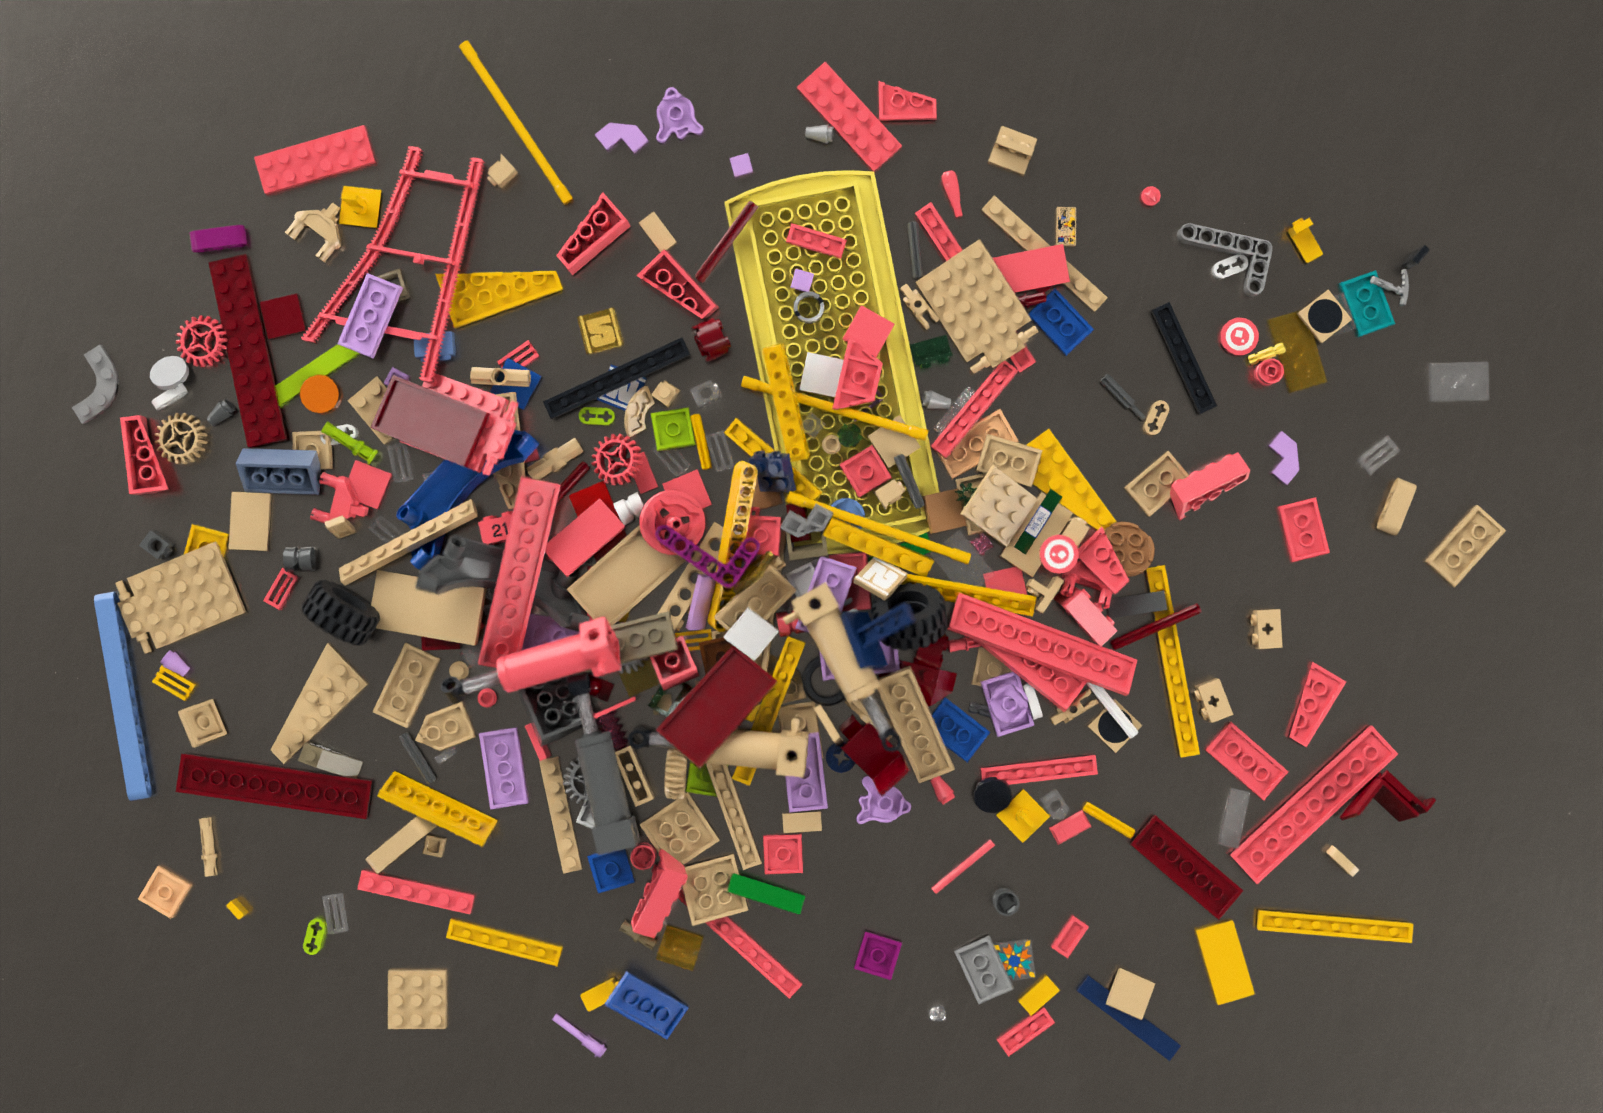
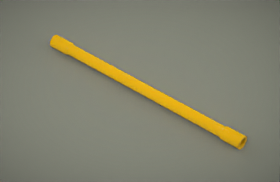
(472, 57)
(911, 431)
(953, 553)

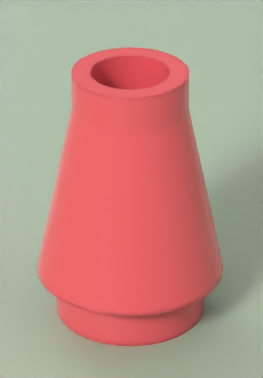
(942, 790)

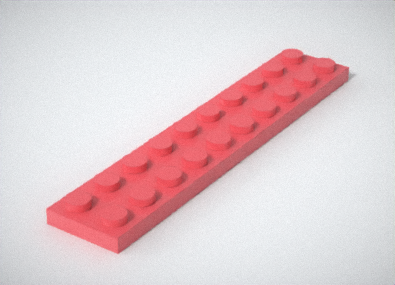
(519, 569)
(1042, 644)
(1313, 804)

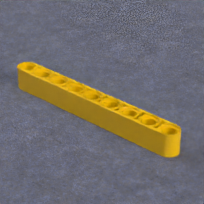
(737, 537)

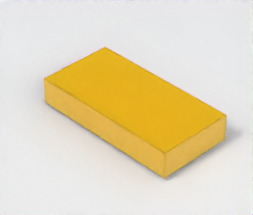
(1038, 995)

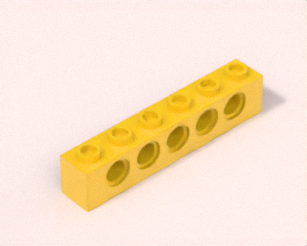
(786, 402)

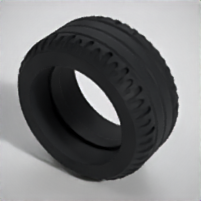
(807, 686)

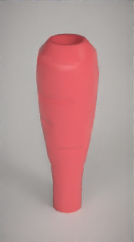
(952, 189)

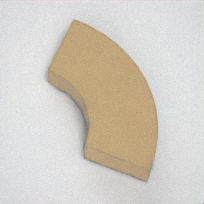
(636, 410)

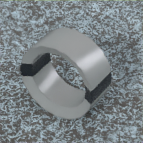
(815, 296)

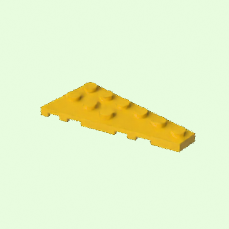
(494, 292)
(1061, 475)

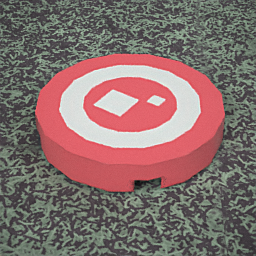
(1239, 336)
(1058, 554)

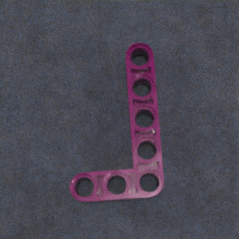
(707, 558)

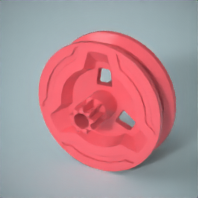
(678, 505)

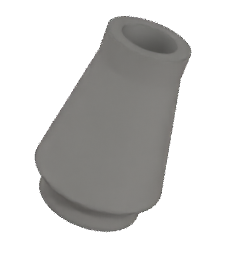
(820, 133)
(933, 400)

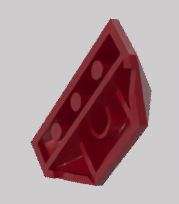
(933, 683)

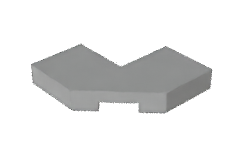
(800, 526)

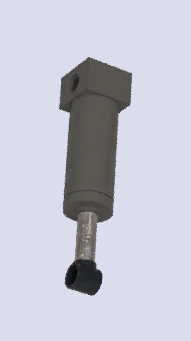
(613, 823)

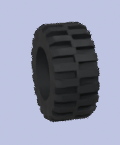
(928, 611)
(340, 612)

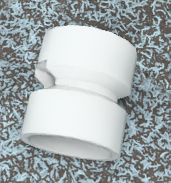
(629, 508)

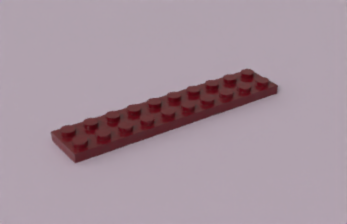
(247, 351)
(274, 786)

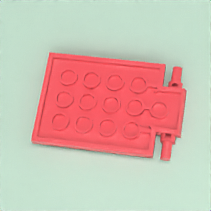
(498, 427)

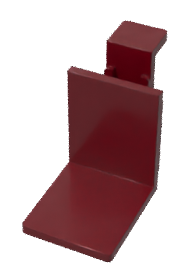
(867, 752)
(1390, 795)

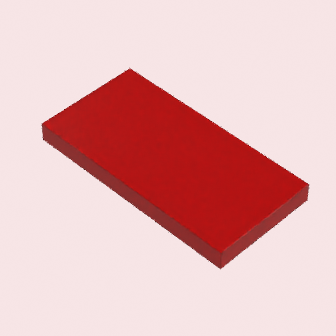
(588, 496)

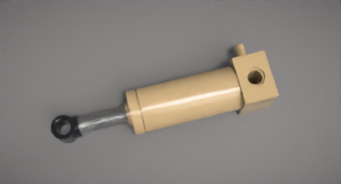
(836, 650)
(749, 749)

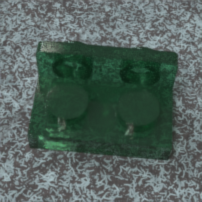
(931, 351)

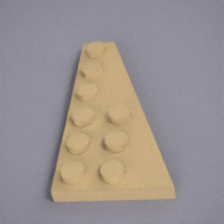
(322, 698)

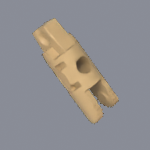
(914, 297)
(1068, 715)

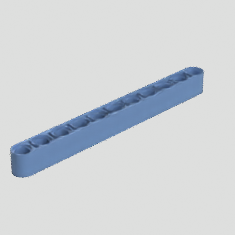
(122, 696)

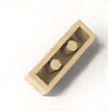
(634, 775)

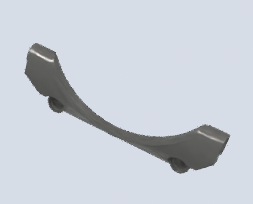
(478, 565)

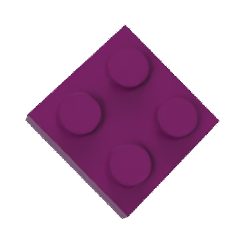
(878, 955)

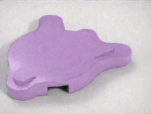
(676, 116)
(881, 808)

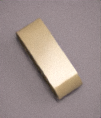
(1396, 506)

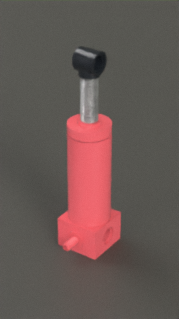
(592, 649)

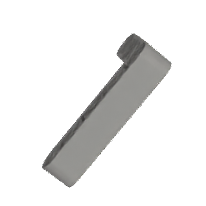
(1233, 248)

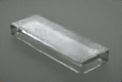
(1234, 818)

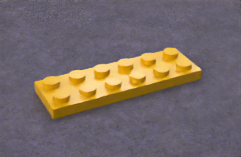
(437, 808)

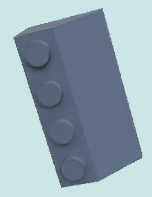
(279, 471)

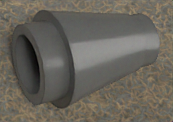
(222, 411)

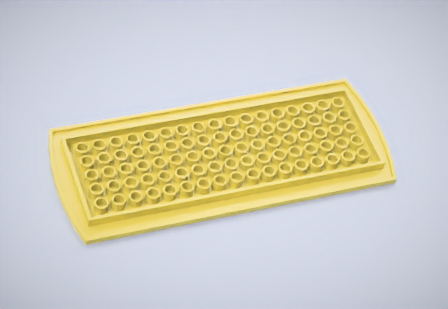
(848, 208)

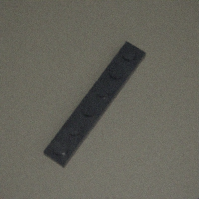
(1184, 358)

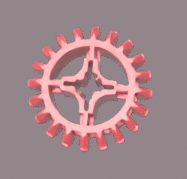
(191, 329)
(614, 466)

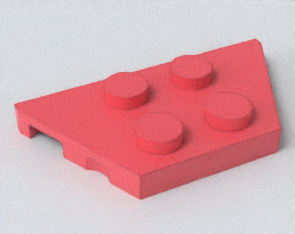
(857, 377)

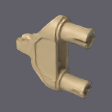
(321, 222)

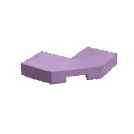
(614, 132)
(1289, 465)

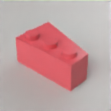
(1087, 615)

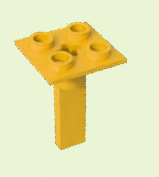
(360, 206)
(1023, 816)

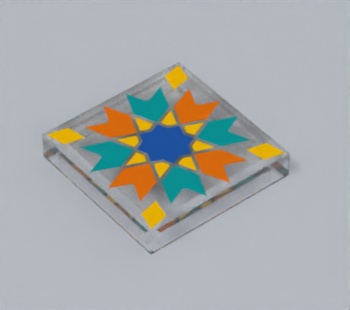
(1017, 958)

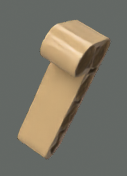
(399, 843)

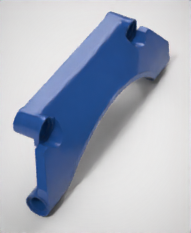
(449, 488)

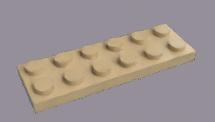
(914, 724)

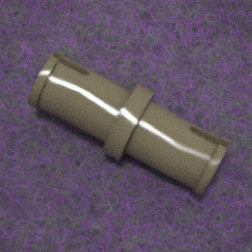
(649, 942)

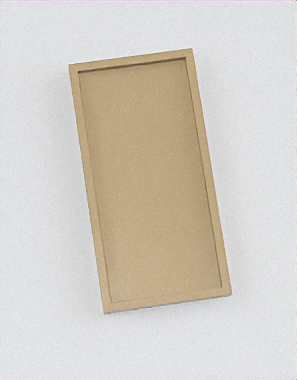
(623, 577)
(447, 616)

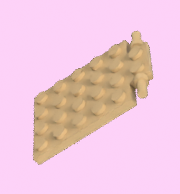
(977, 307)
(180, 598)

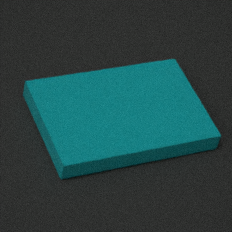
(1367, 304)

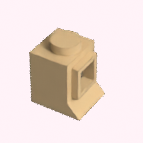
(501, 172)
(665, 393)
(890, 493)

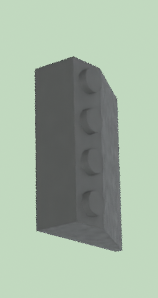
(551, 710)

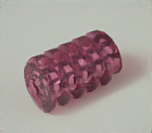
(609, 724)

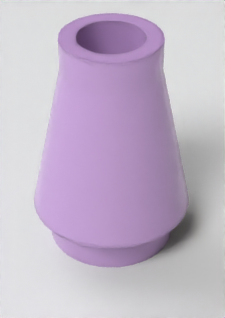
(174, 663)

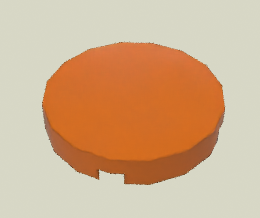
(319, 393)

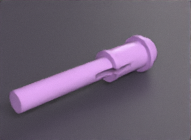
(587, 1041)

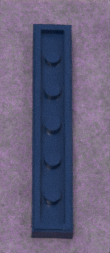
(1141, 1028)

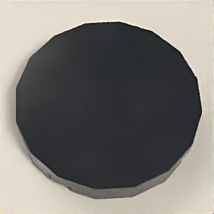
(992, 795)

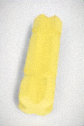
(1266, 354)

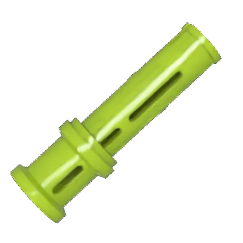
(357, 447)

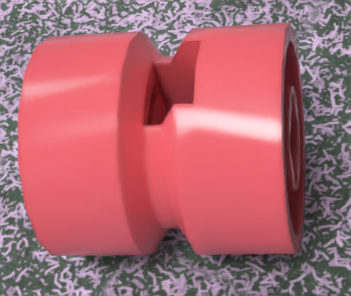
(1268, 372)
(786, 629)
(643, 856)

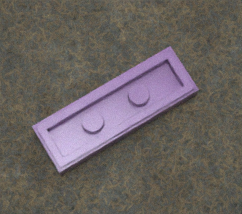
(700, 603)

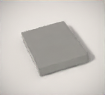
(984, 969)

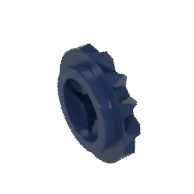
(832, 761)

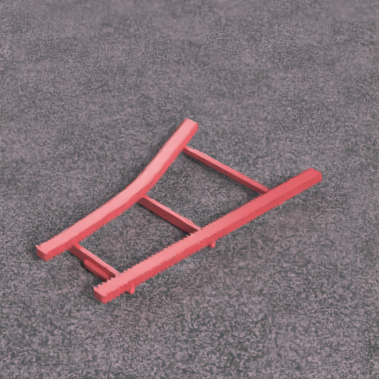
(378, 246)

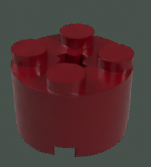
(711, 339)
(932, 655)

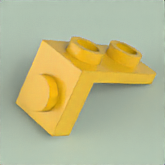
(1305, 240)
(599, 994)

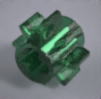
(849, 435)
(962, 497)

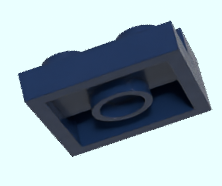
(773, 471)

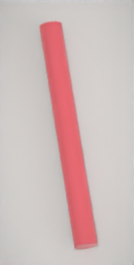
(963, 866)

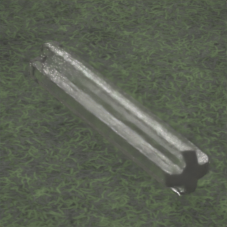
(954, 410)

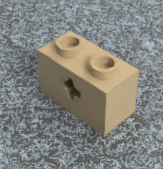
(1267, 618)
(1221, 707)

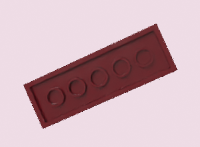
(1186, 867)

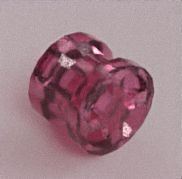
(982, 544)

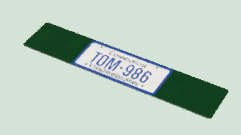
(1038, 521)

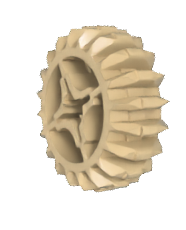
(173, 426)
(675, 774)

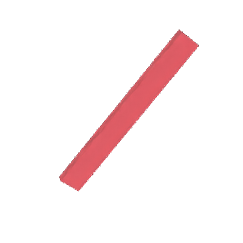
(753, 953)

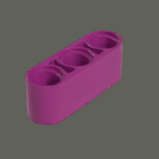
(218, 238)

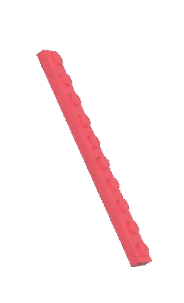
(949, 248)

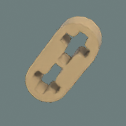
(1152, 415)
(1342, 861)

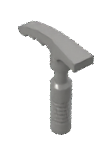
(1403, 292)

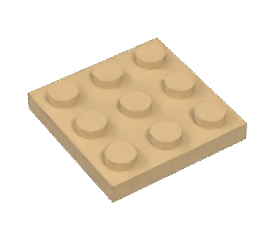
(999, 506)
(680, 830)
(707, 890)
(417, 999)

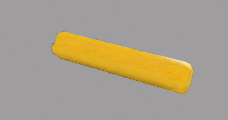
(701, 441)
(1109, 820)

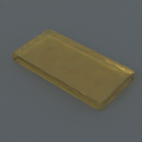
(1301, 359)

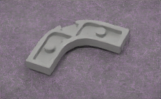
(105, 385)

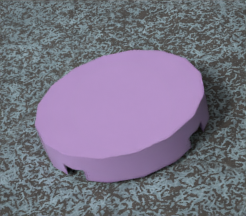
(1008, 703)

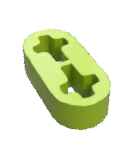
(597, 411)
(310, 935)

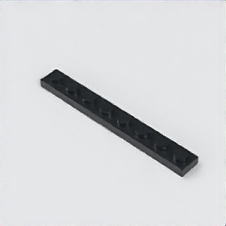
(616, 378)

